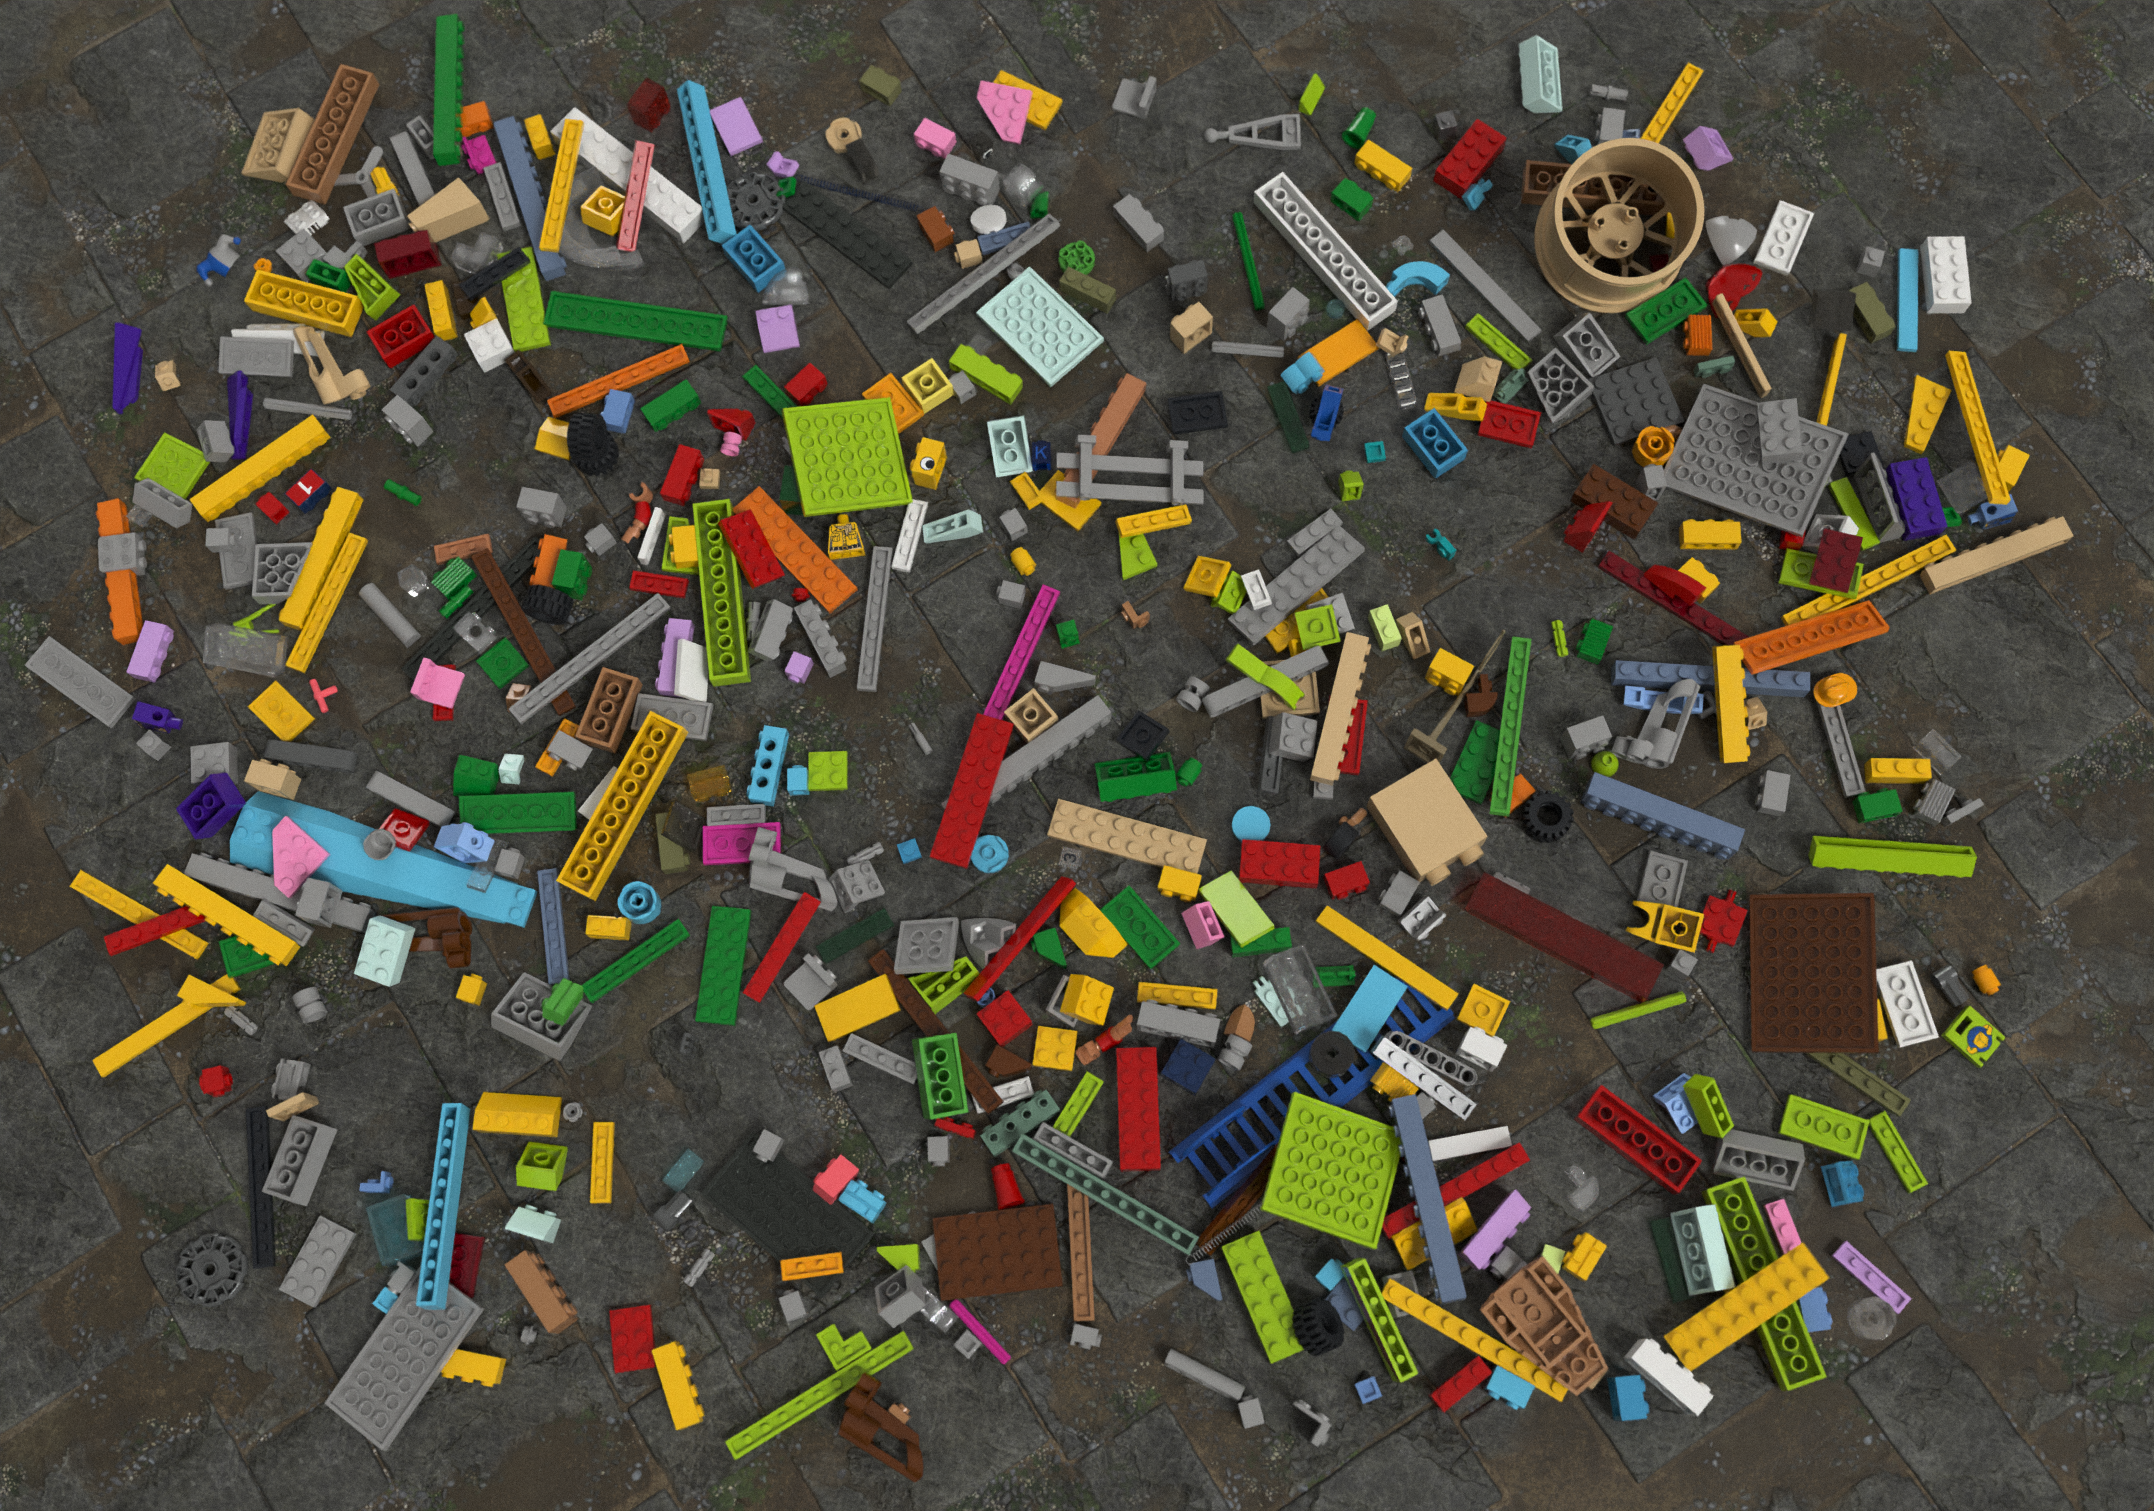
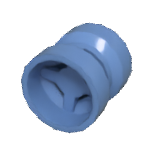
(987, 998)

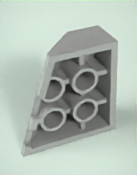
(1559, 385)
(277, 570)

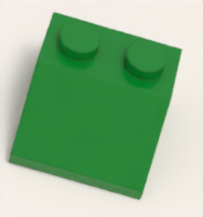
(474, 777)

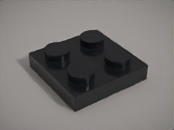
(1857, 450)
(1142, 735)

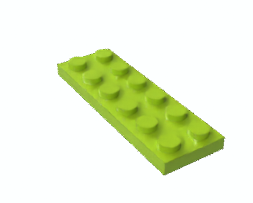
(525, 306)

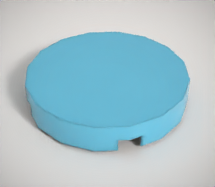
(1251, 824)
(990, 854)

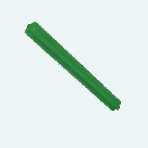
(1248, 261)

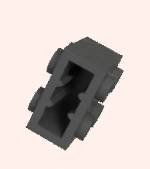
(1186, 280)

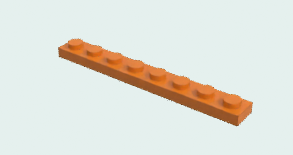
(618, 381)

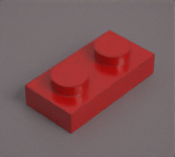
(948, 1125)

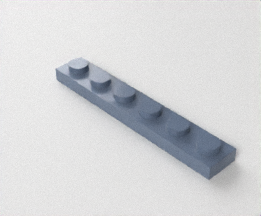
(553, 926)

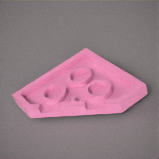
(1006, 109)
(294, 856)

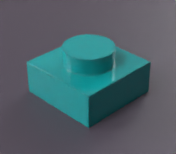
(1374, 452)

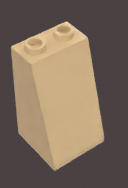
(448, 212)

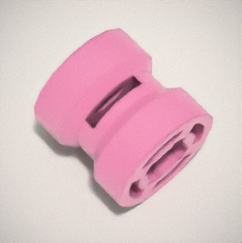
(731, 444)

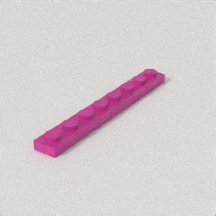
(1022, 652)

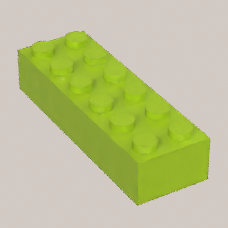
(1263, 1295)

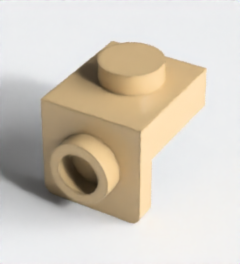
(1391, 342)
(166, 375)
(1756, 713)

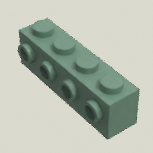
(1024, 1120)

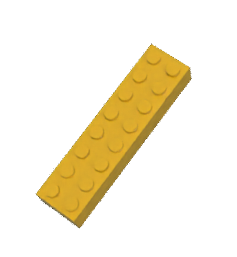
(1746, 1306)

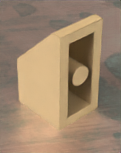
(1413, 635)

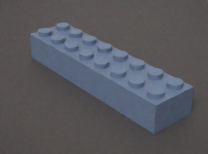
(1662, 816)

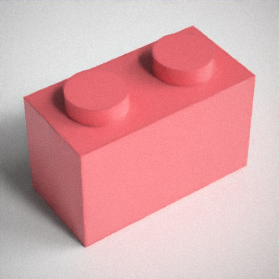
(835, 1179)

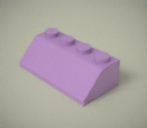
(1495, 1230)

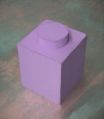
(798, 668)

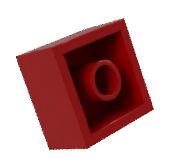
(1004, 1019)

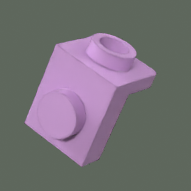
(781, 166)

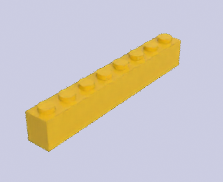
(260, 468)
(322, 556)
(227, 915)

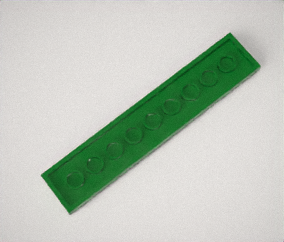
(636, 321)

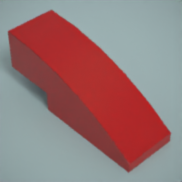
(1675, 583)

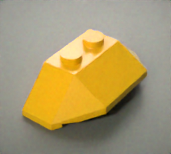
(1089, 927)

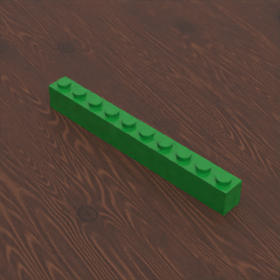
(448, 90)

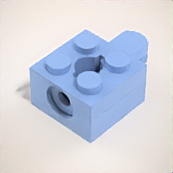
(464, 843)

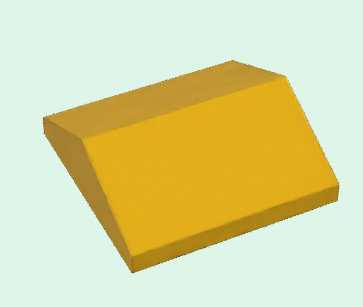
(553, 438)

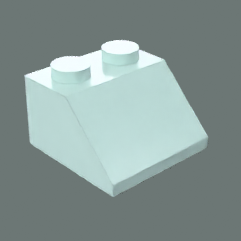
(534, 1224)

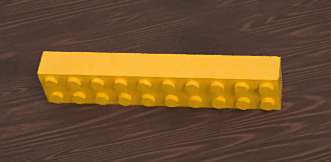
(622, 806)

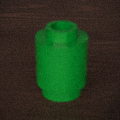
(1189, 772)

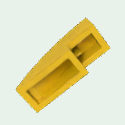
(1456, 406)

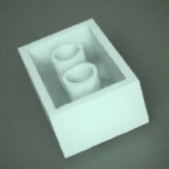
(384, 950)

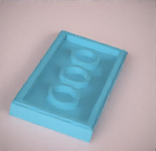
(1370, 1008)

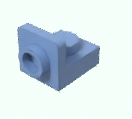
(378, 1186)

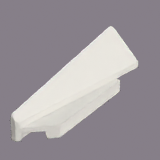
(276, 331)

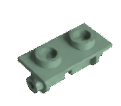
(1510, 385)

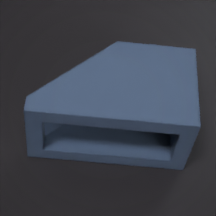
(1205, 1278)

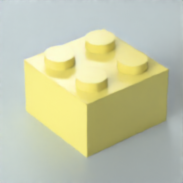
(928, 385)

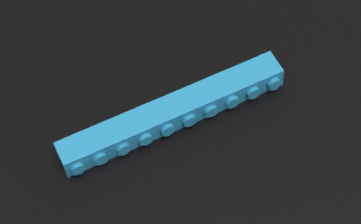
(706, 162)
(443, 1207)

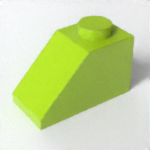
(1350, 485)
(901, 1256)

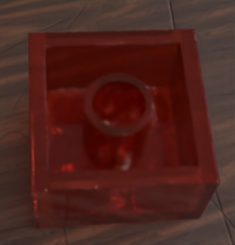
(649, 105)

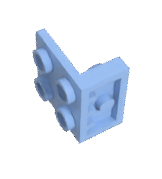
(1677, 1103)

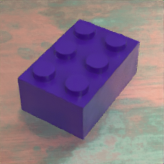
(211, 805)

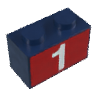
(308, 491)

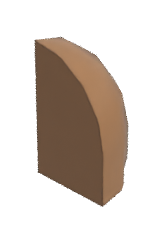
(1241, 1023)

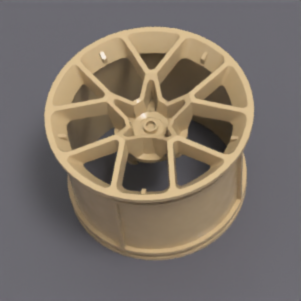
(1617, 228)

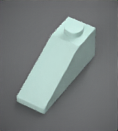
(953, 527)

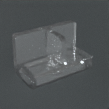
(1938, 750)

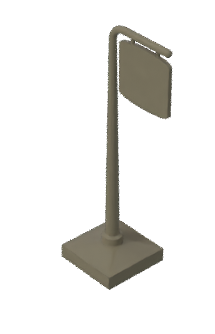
(1426, 746)

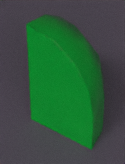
(1040, 205)

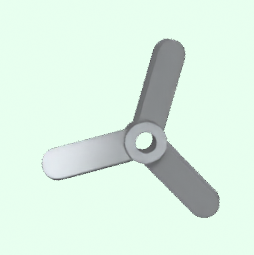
(356, 178)

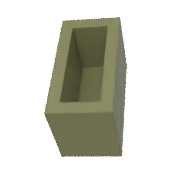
(880, 85)

